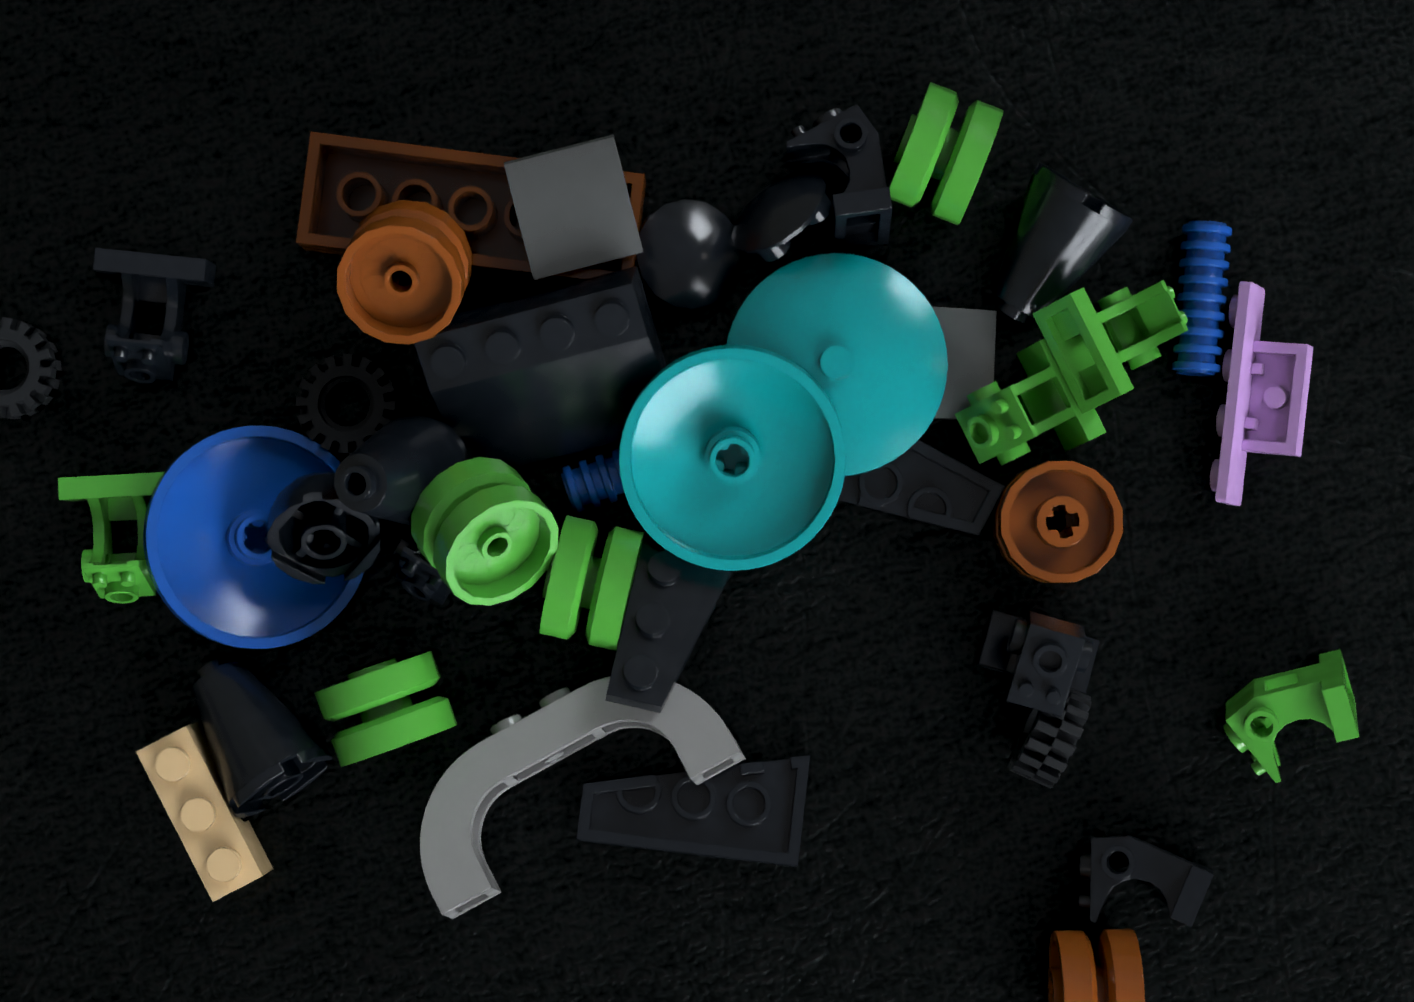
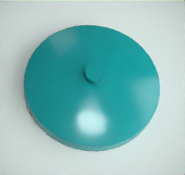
(862, 339)
(732, 457)

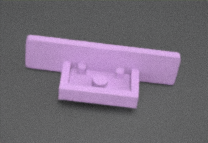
(1263, 396)

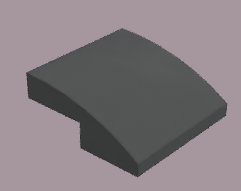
(573, 207)
(970, 355)

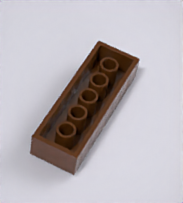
(356, 175)

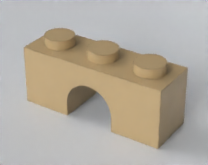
(191, 791)

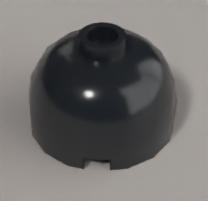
(317, 534)

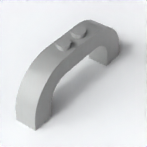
(525, 746)

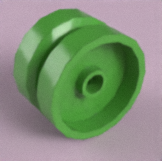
(943, 153)
(484, 531)
(590, 582)
(385, 707)

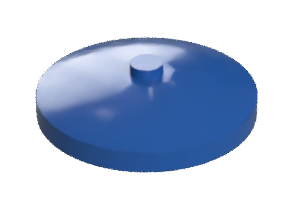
(211, 540)

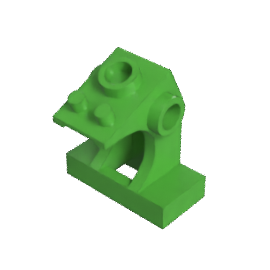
(1095, 344)
(1005, 419)
(114, 498)
(1273, 701)

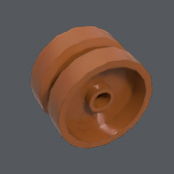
(404, 272)
(1090, 522)
(1106, 976)

